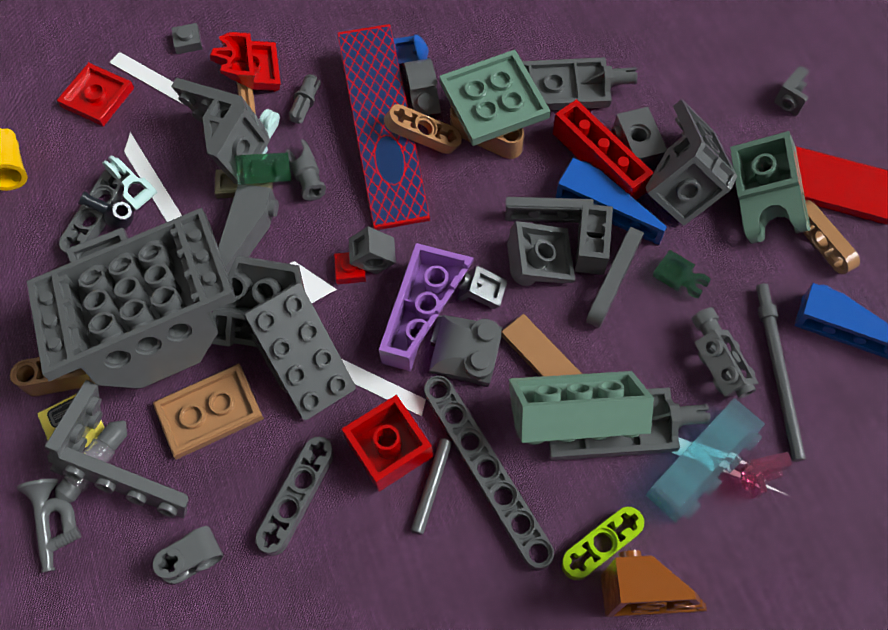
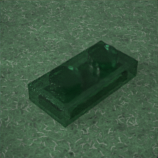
(262, 168)

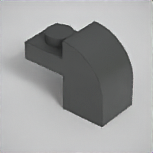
(422, 87)

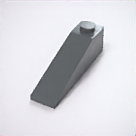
(247, 222)

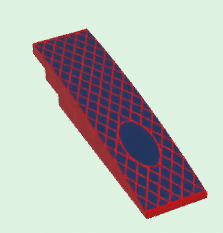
(387, 158)

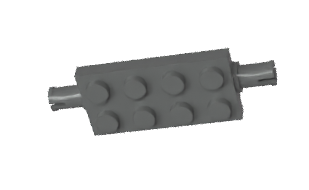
(578, 79)
(666, 421)

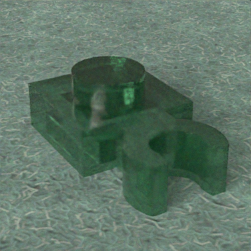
(677, 272)

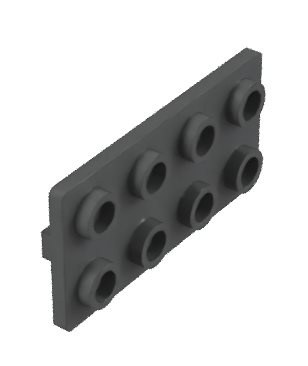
(299, 351)

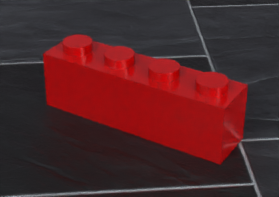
(601, 148)

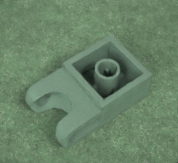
(769, 184)

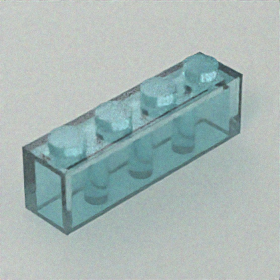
(705, 460)

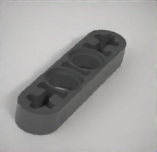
(103, 186)
(614, 277)
(291, 493)

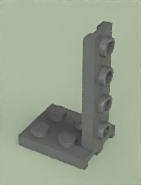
(67, 458)

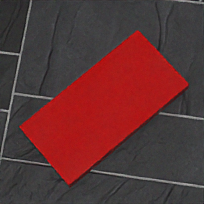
(844, 185)

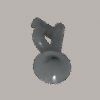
(38, 494)

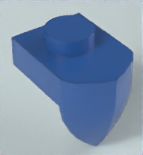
(410, 49)

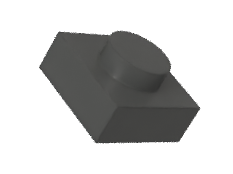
(186, 38)

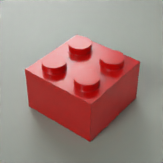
(388, 442)

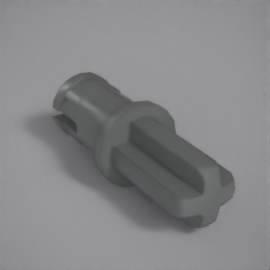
(304, 98)

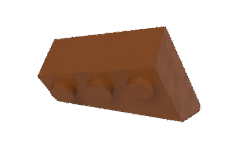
(645, 587)

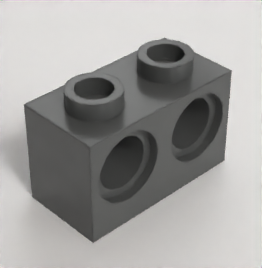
(594, 239)

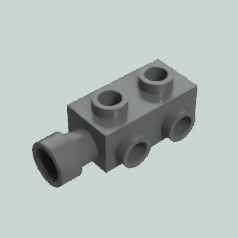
(723, 364)

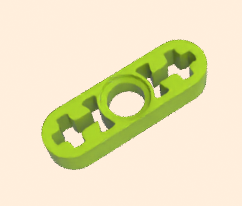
(627, 536)

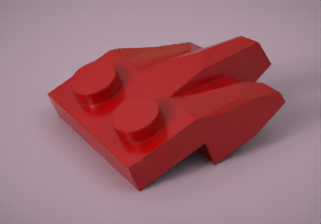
(248, 61)

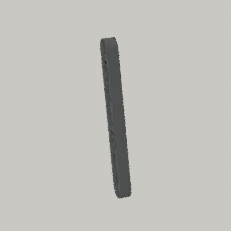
(489, 485)

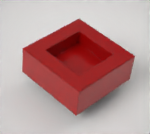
(346, 272)

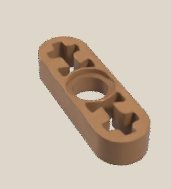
(441, 135)
(830, 241)

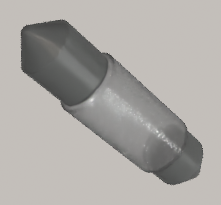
(100, 448)

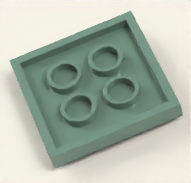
(494, 97)

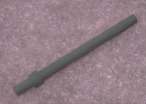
(768, 315)

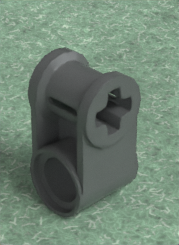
(192, 554)

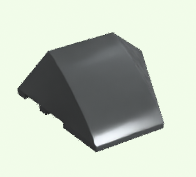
(252, 284)

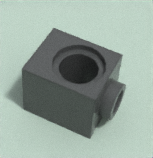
(372, 250)

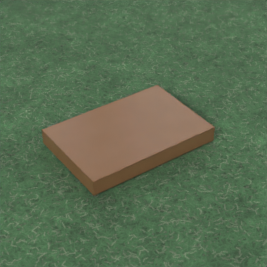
(207, 411)

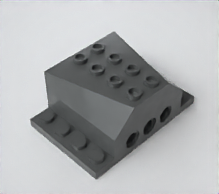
(133, 306)

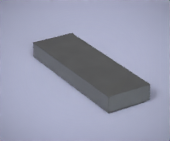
(544, 209)

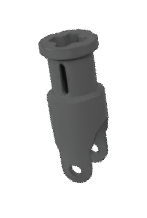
(306, 172)

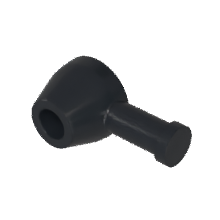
(109, 212)

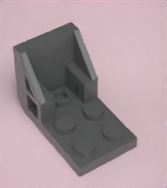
(228, 123)
(692, 170)

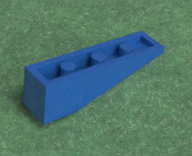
(587, 182)
(842, 319)

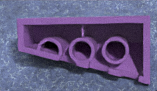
(422, 295)

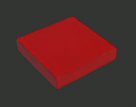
(95, 94)

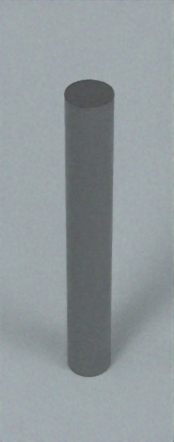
(431, 487)

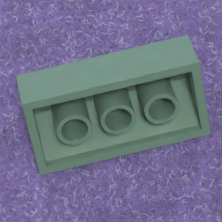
(580, 407)

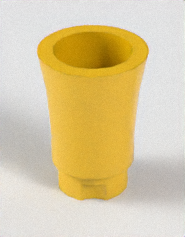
(11, 167)

